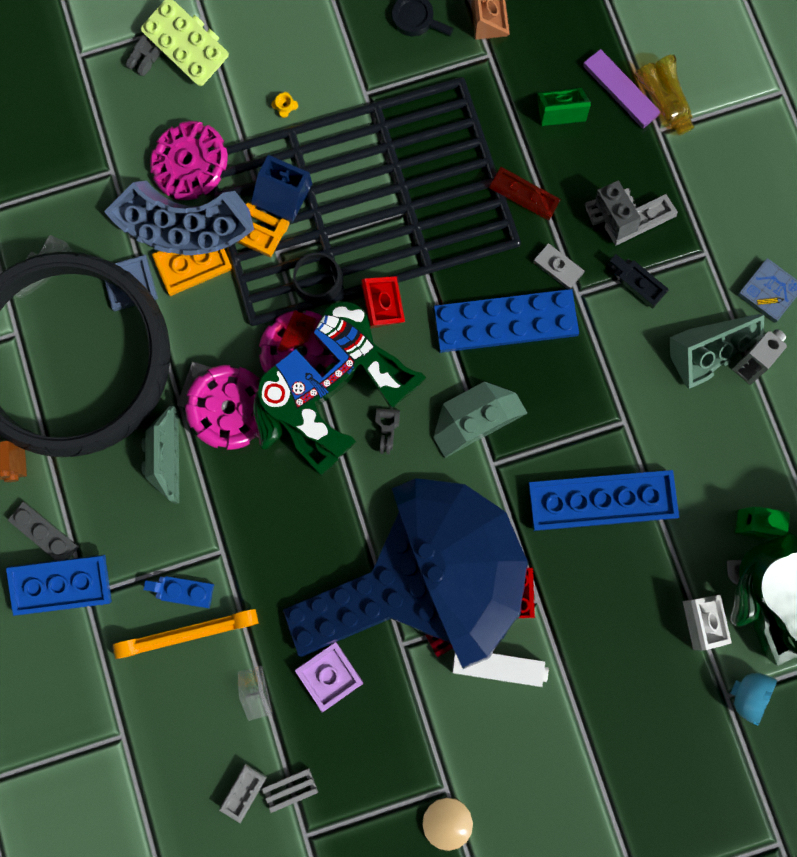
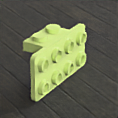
(185, 41)

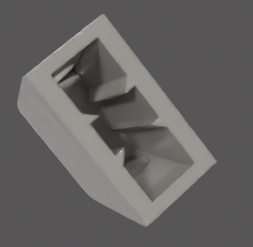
(764, 352)

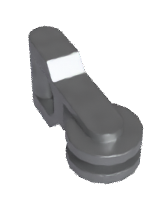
(391, 414)

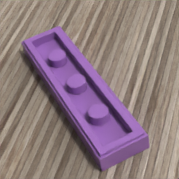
(621, 89)

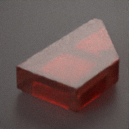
(297, 331)

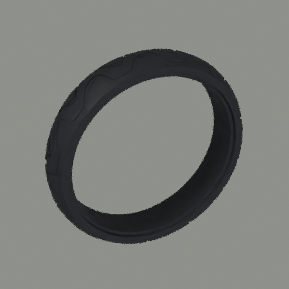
(59, 263)

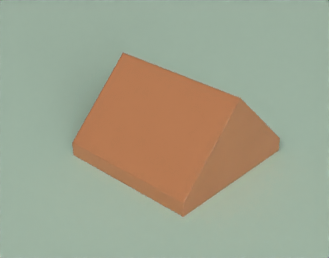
(489, 18)

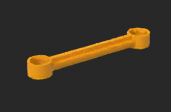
(185, 634)

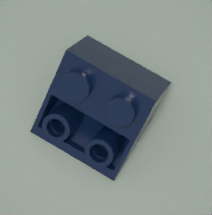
(281, 188)

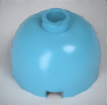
(753, 696)

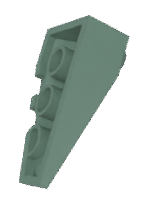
(707, 347)

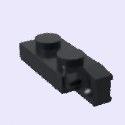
(638, 280)

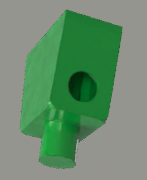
(764, 523)

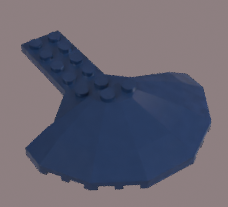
(443, 571)

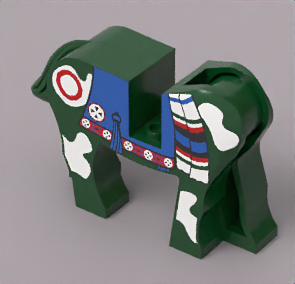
(295, 388)

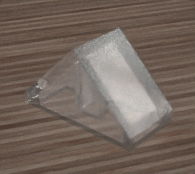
(254, 693)

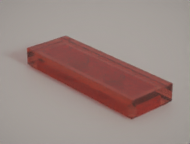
(524, 193)

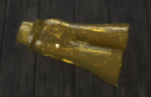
(669, 99)

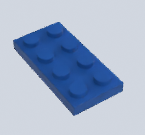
(58, 585)

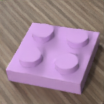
(329, 677)

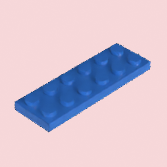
(506, 320)
(603, 500)

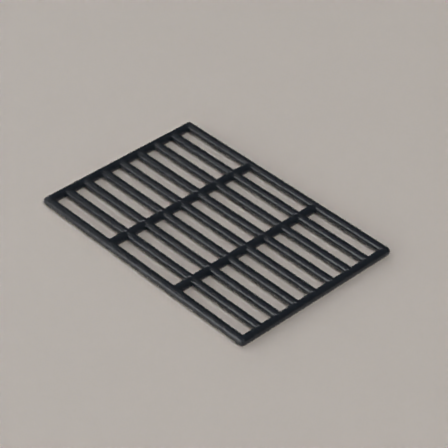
(401, 186)

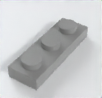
(651, 215)

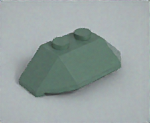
(475, 416)
(162, 454)

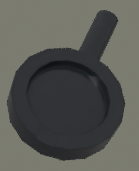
(416, 17)

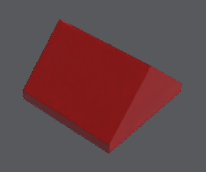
(382, 301)

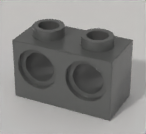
(617, 210)

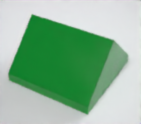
(563, 106)

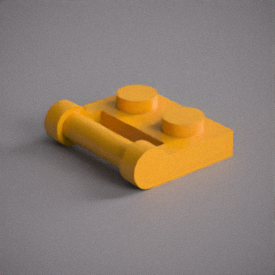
(263, 239)

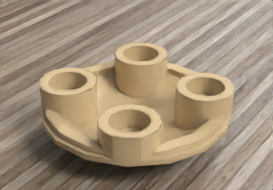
(447, 824)

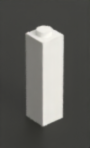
(506, 669)

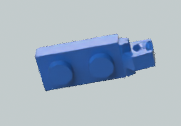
(182, 591)

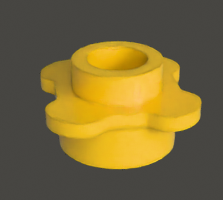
(281, 99)

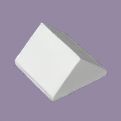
(707, 622)

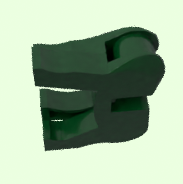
(769, 596)

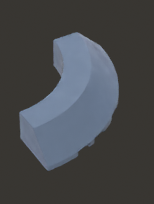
(180, 227)

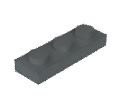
(42, 532)

